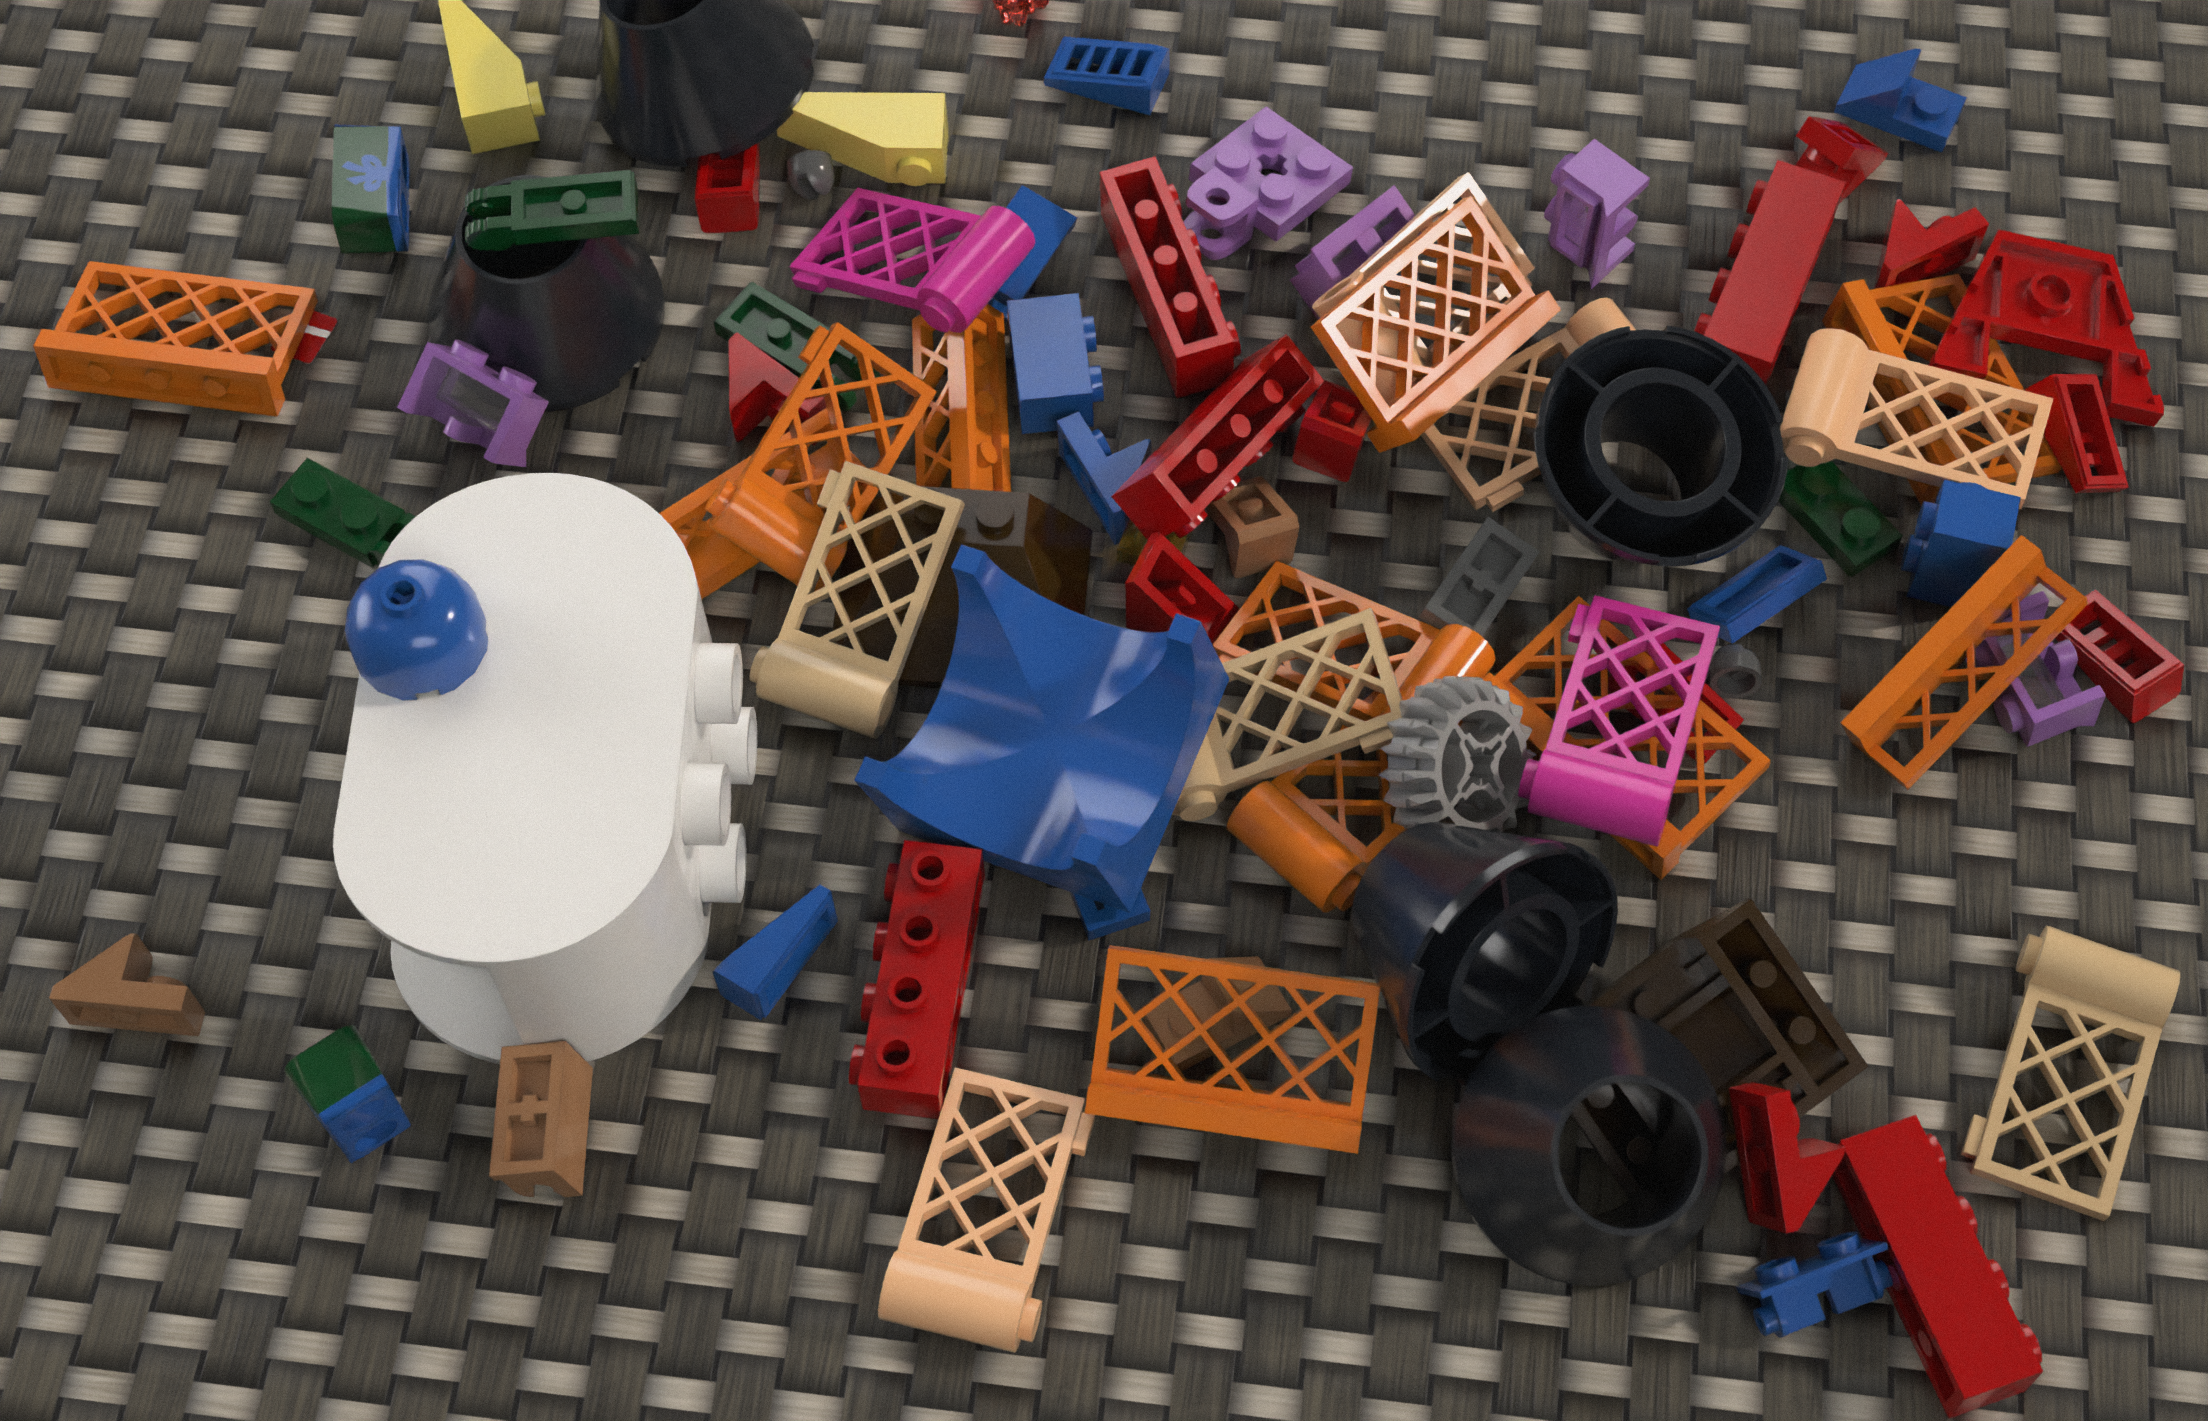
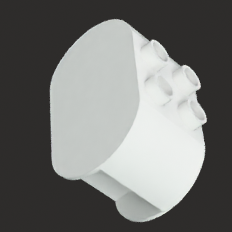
(569, 804)

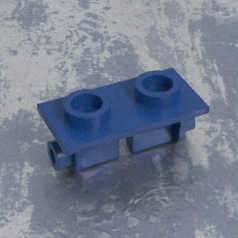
(1791, 1288)

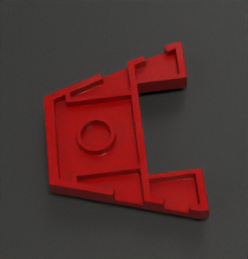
(2054, 302)

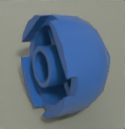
(415, 629)

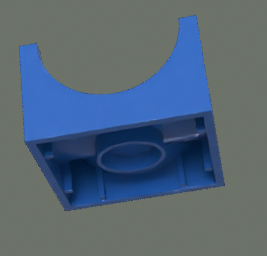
(1053, 738)

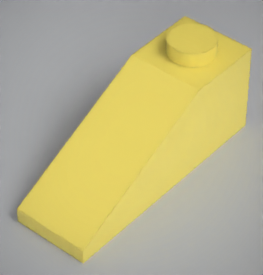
(489, 83)
(876, 133)

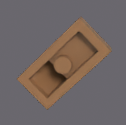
(1255, 526)
(119, 994)
(1206, 997)

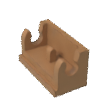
(541, 1118)

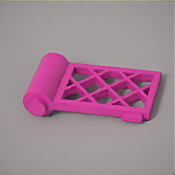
(960, 273)
(1593, 784)

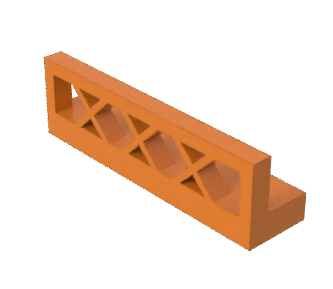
(971, 399)
(711, 554)
(1946, 646)

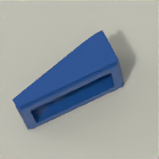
(1130, 92)
(771, 960)

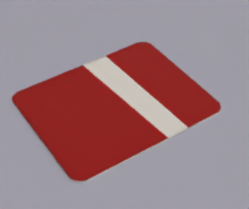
(314, 337)

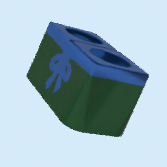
(370, 189)
(347, 1092)

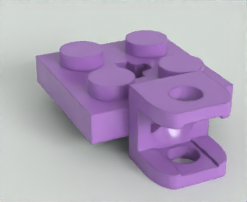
(1236, 197)

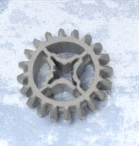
(1443, 764)

